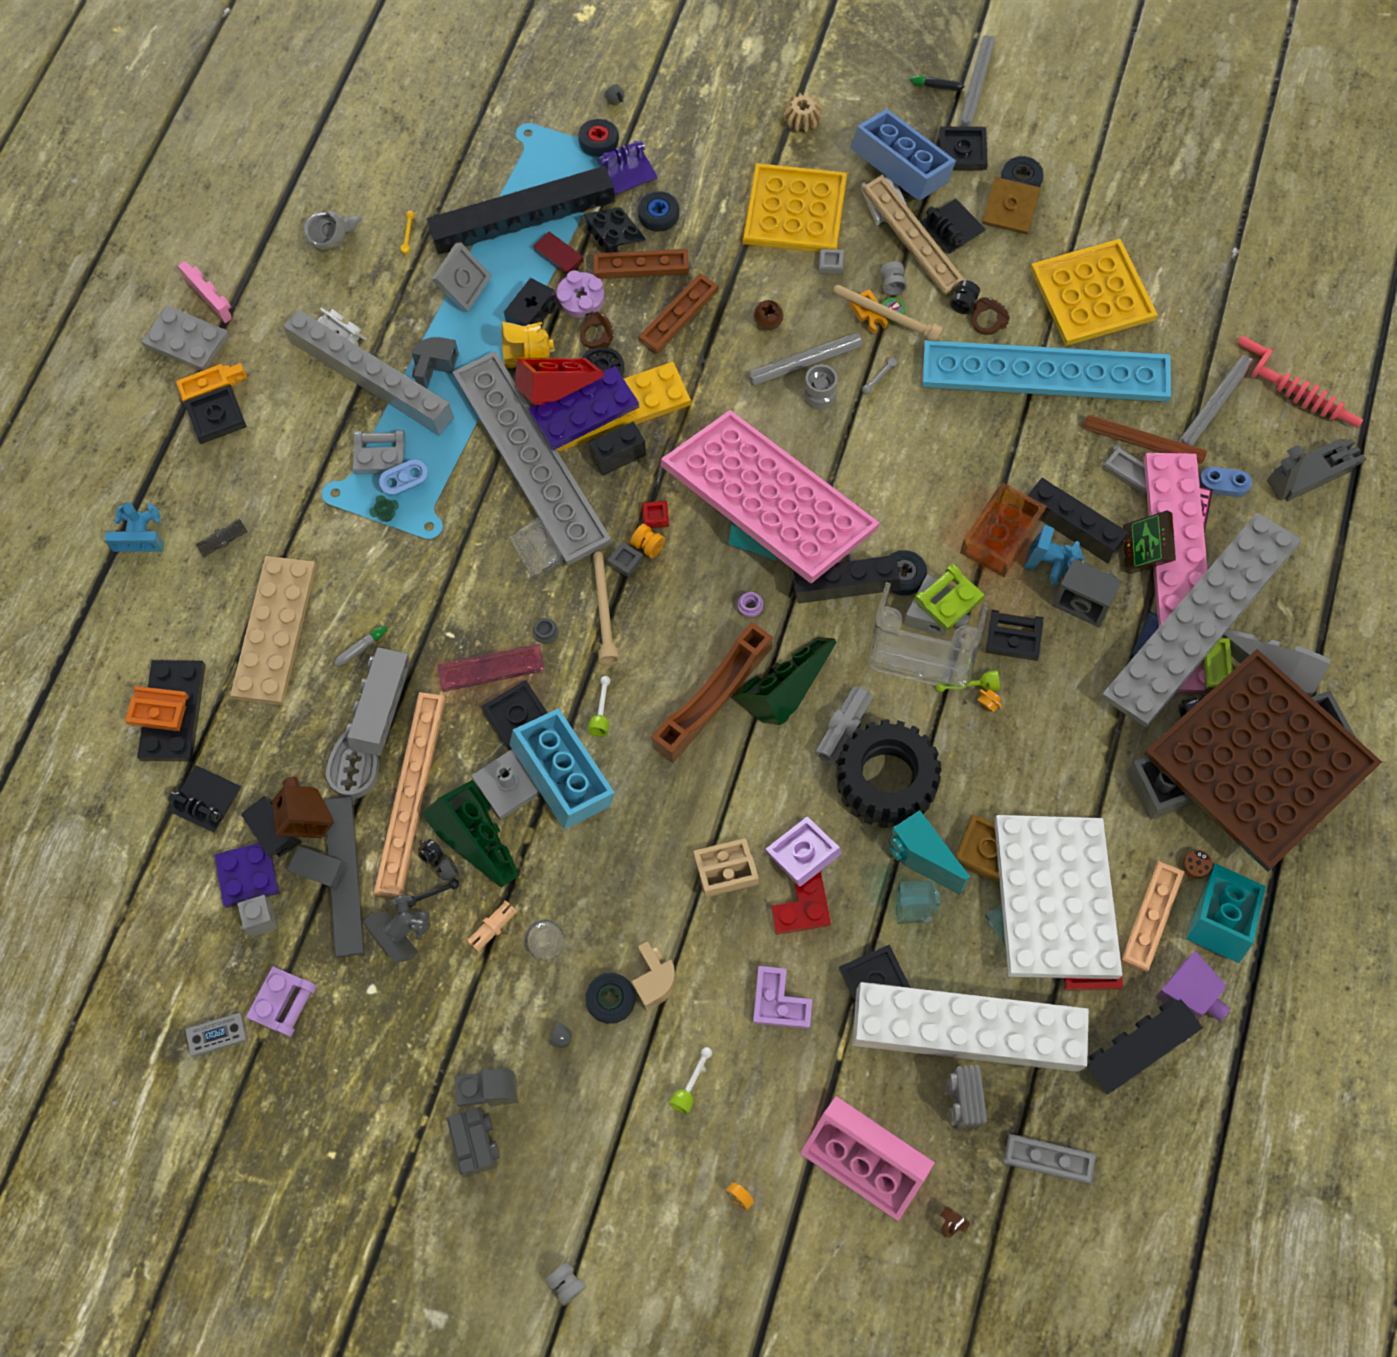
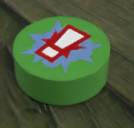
(895, 304)

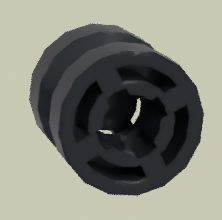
(965, 295)

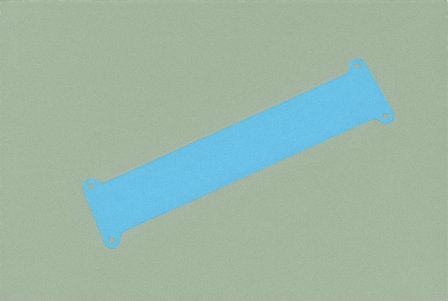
(477, 333)

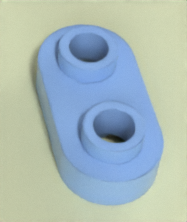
(402, 475)

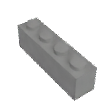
(378, 701)

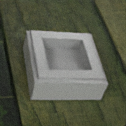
(831, 261)

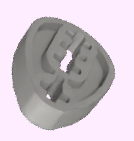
(339, 765)

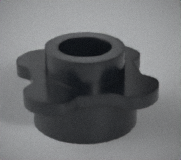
(429, 852)

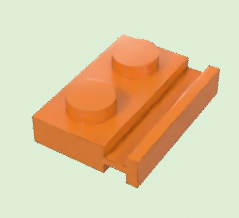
(156, 708)

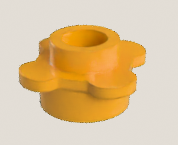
(989, 700)

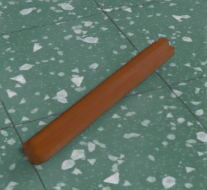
(1141, 437)

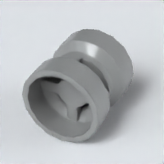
(893, 278)
(565, 1283)

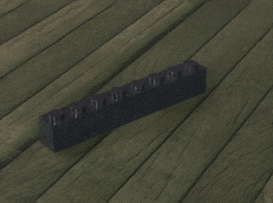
(522, 209)

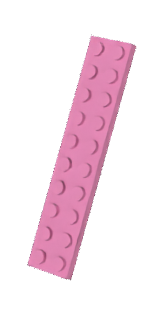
(1175, 487)

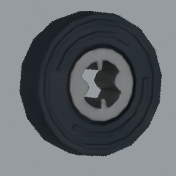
(916, 571)

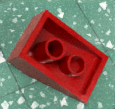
(553, 378)

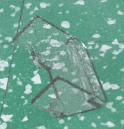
(923, 656)

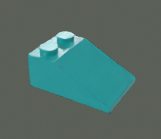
(926, 853)
(1227, 913)

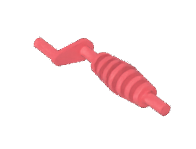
(1300, 391)

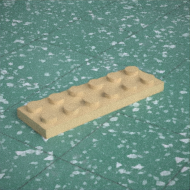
(273, 630)

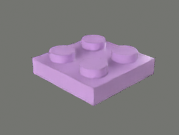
(803, 851)

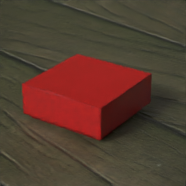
(656, 514)

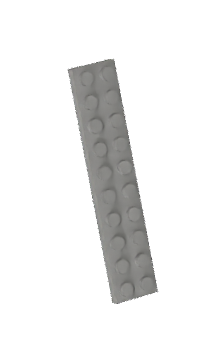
(530, 458)
(1201, 620)

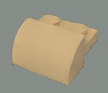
(726, 868)

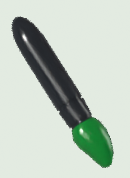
(921, 80)

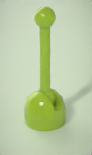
(988, 680)

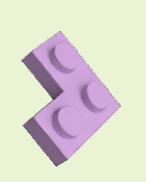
(773, 1007)

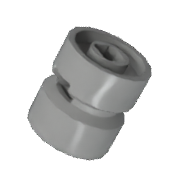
(820, 386)

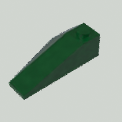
(783, 689)
(465, 825)

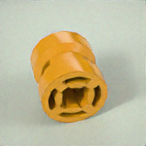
(647, 541)

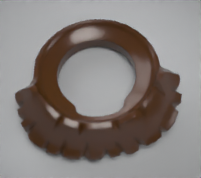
(984, 304)
(598, 318)

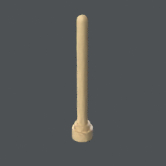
(929, 332)
(608, 651)

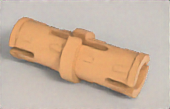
(491, 926)

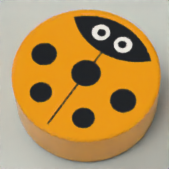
(739, 1196)

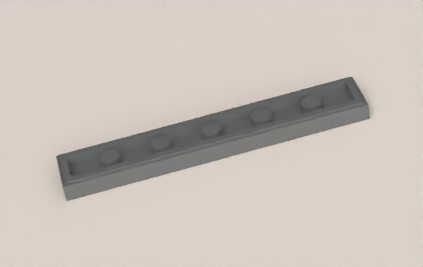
(346, 896)

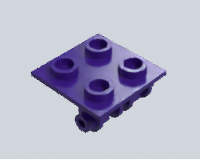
(628, 167)

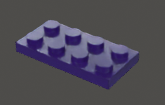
(584, 409)

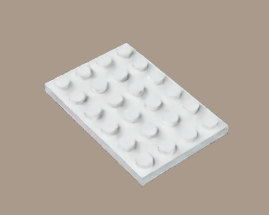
(1057, 897)

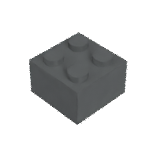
(1086, 592)

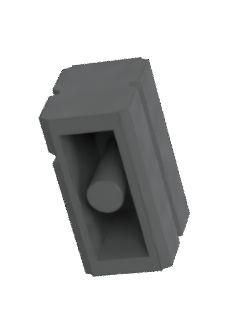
(472, 1142)

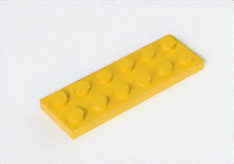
(658, 394)

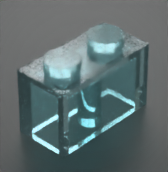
(916, 901)

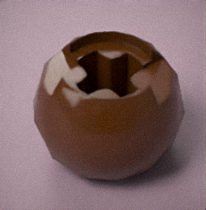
(761, 315)

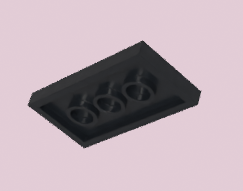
(169, 744)

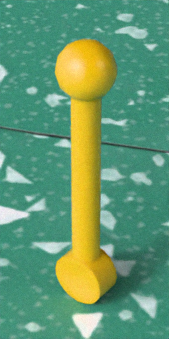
(405, 249)

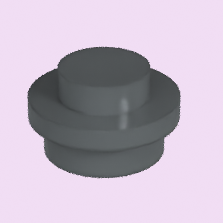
(545, 631)

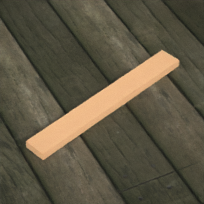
(410, 795)

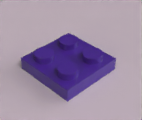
(246, 874)

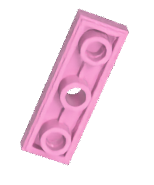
(206, 291)

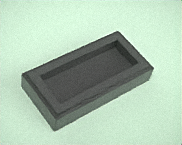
(316, 866)

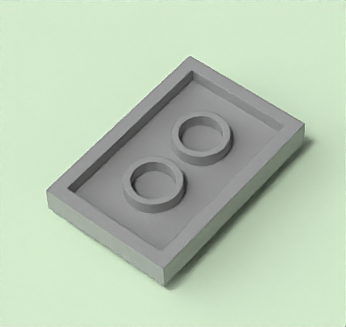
(185, 338)

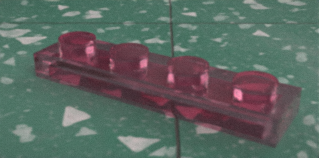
(491, 667)

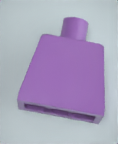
(1197, 988)

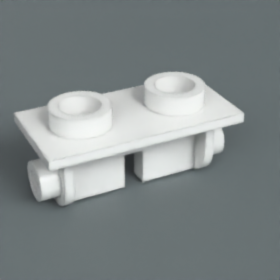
(334, 321)

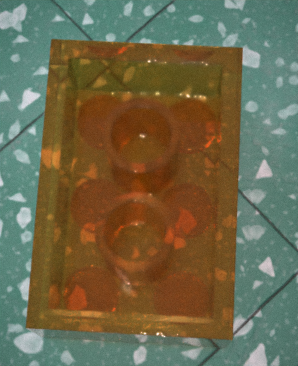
(1003, 529)

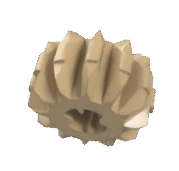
(803, 112)

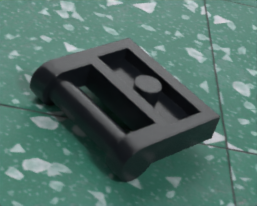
(1012, 641)

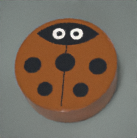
(1197, 864)

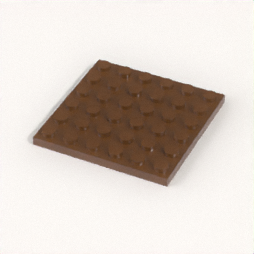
(1262, 759)

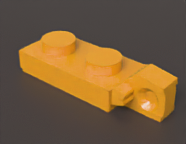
(210, 380)

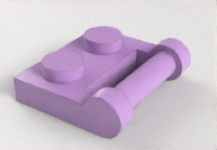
(275, 996)

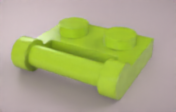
(955, 603)

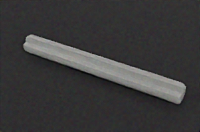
(977, 81)
(805, 358)
(1217, 400)

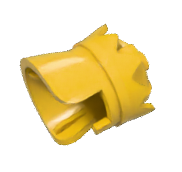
(524, 342)

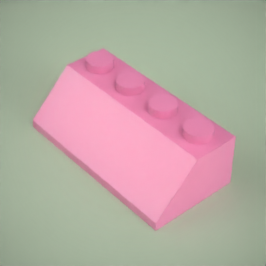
(867, 1158)

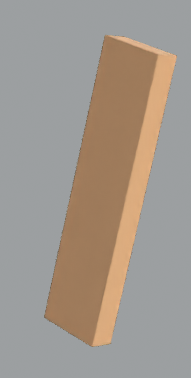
(1152, 916)

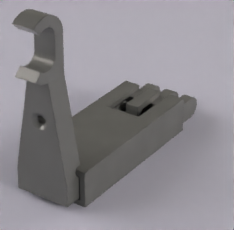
(1309, 471)

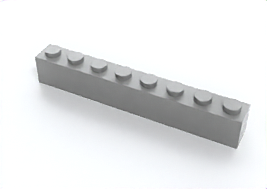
(369, 372)

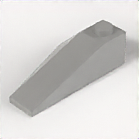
(1300, 665)

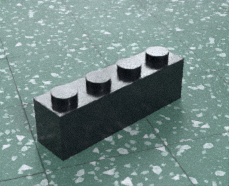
(1078, 521)
(850, 580)
(1143, 1046)

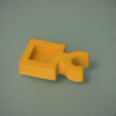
(866, 314)

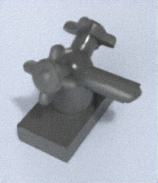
(393, 932)

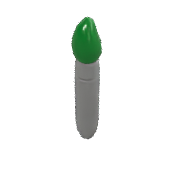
(361, 645)

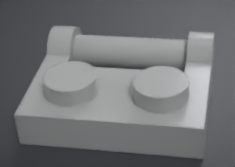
(377, 459)

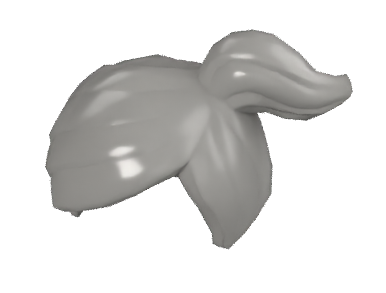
(328, 229)

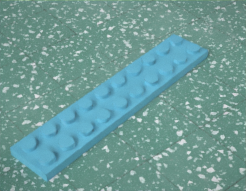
(1047, 371)

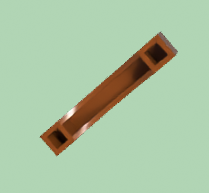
(689, 720)

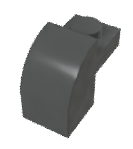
(432, 355)
(490, 1087)

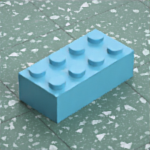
(561, 768)

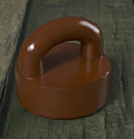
(953, 1223)

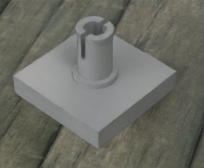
(461, 277)
(506, 784)

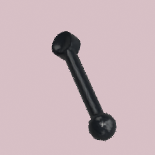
(453, 884)

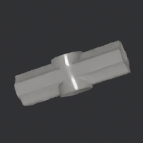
(843, 724)

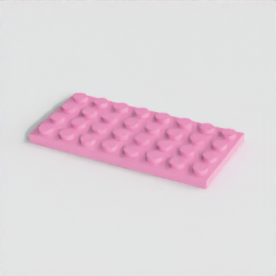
(770, 495)

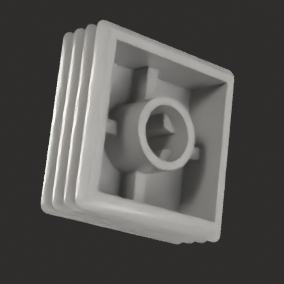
(968, 1098)

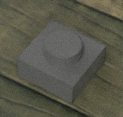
(625, 559)

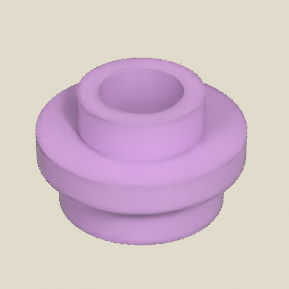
(750, 597)

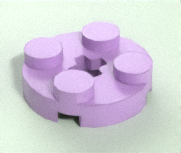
(580, 282)

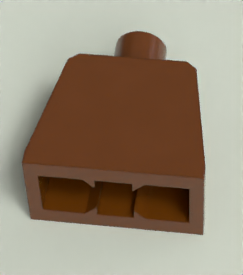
(300, 811)

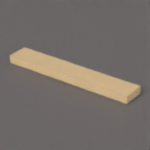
(913, 235)

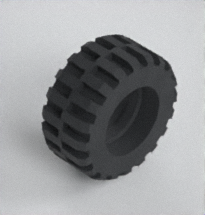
(895, 741)

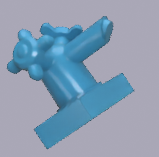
(135, 537)
(1058, 555)

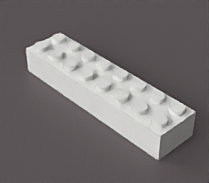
(971, 1027)

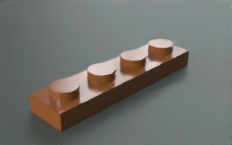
(641, 263)
(678, 313)

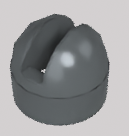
(614, 94)
(447, 868)
(561, 1036)

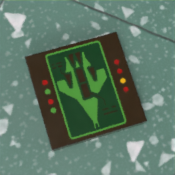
(1149, 542)

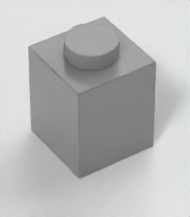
(257, 915)

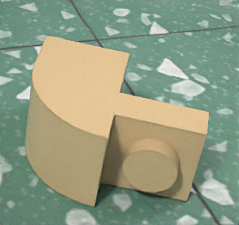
(659, 982)

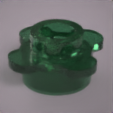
(387, 514)

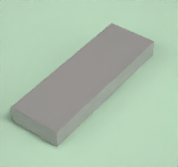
(1049, 1159)

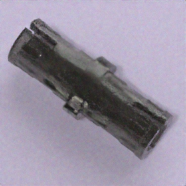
(221, 538)

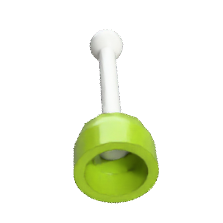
(598, 724)
(682, 1099)

